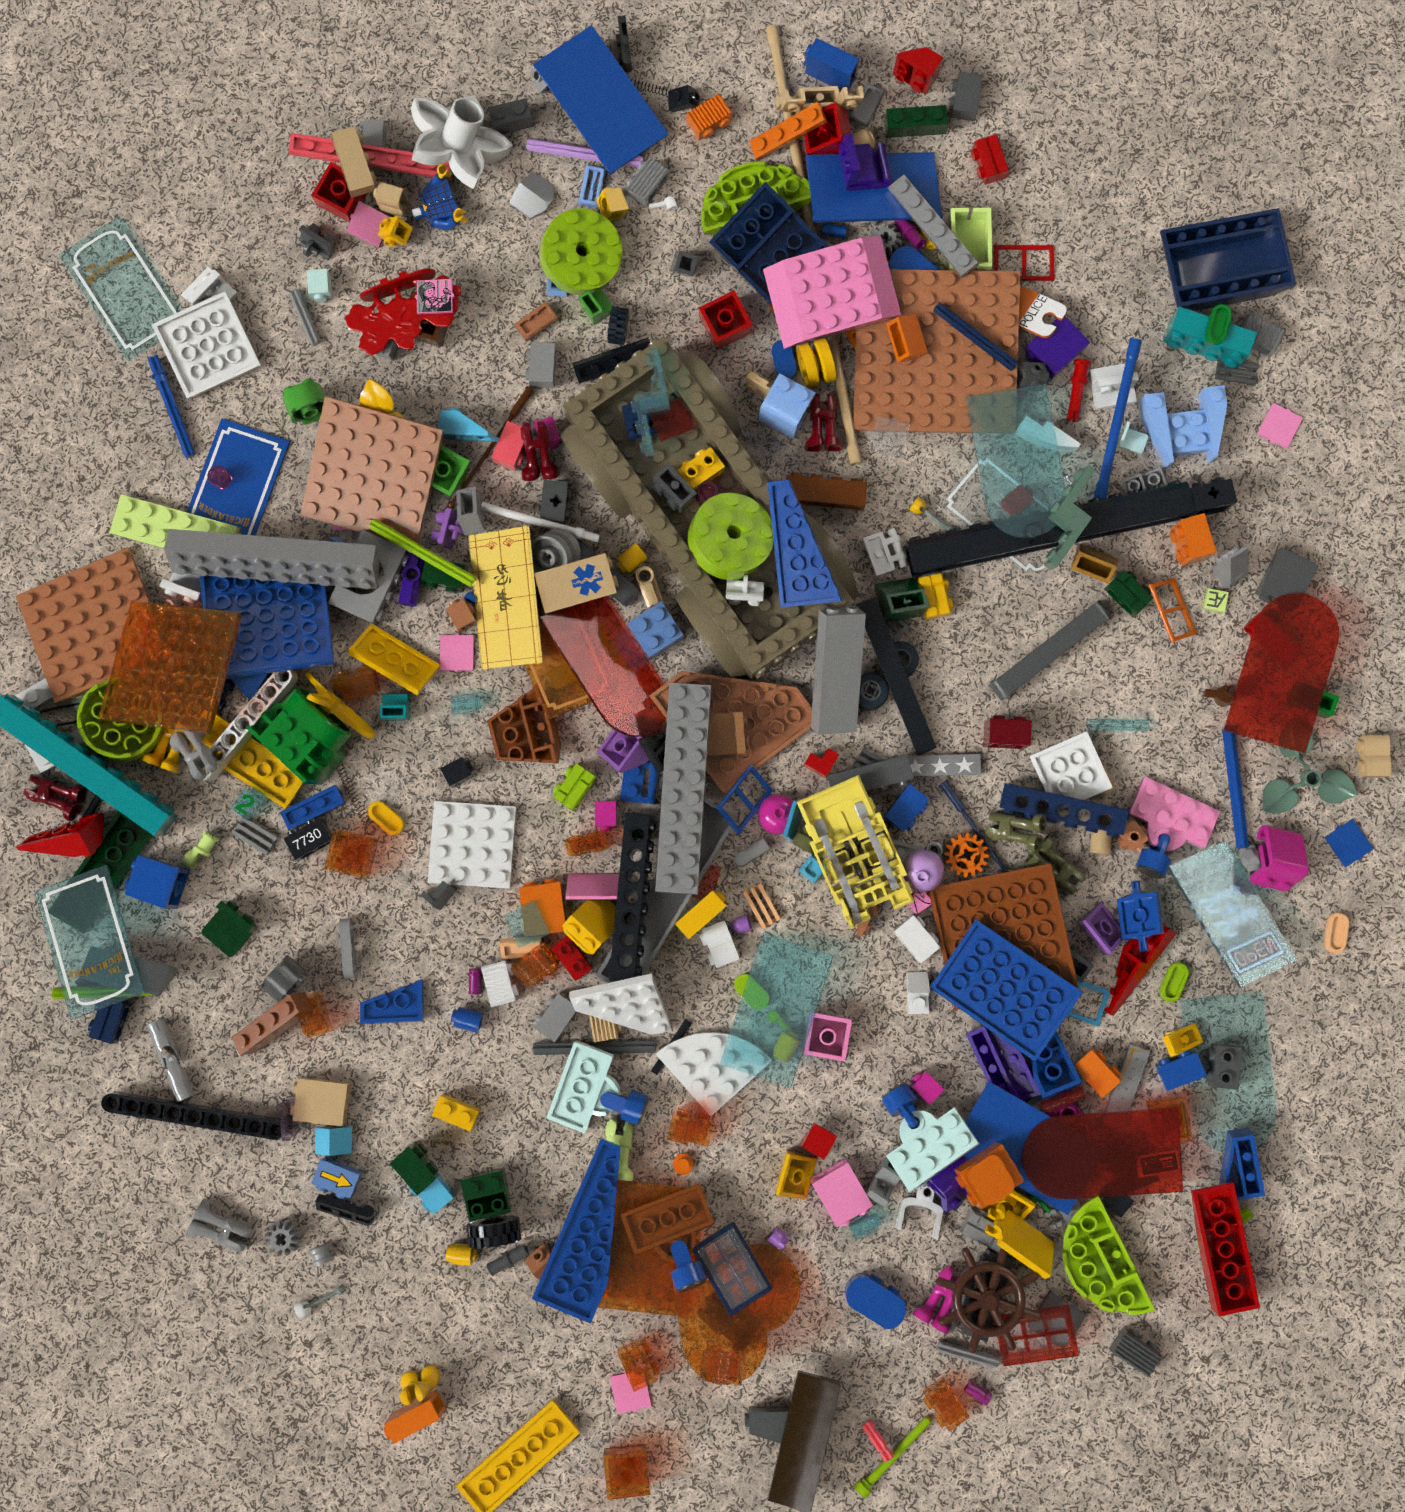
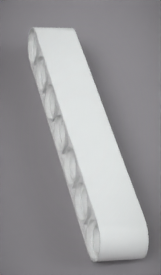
(249, 712)

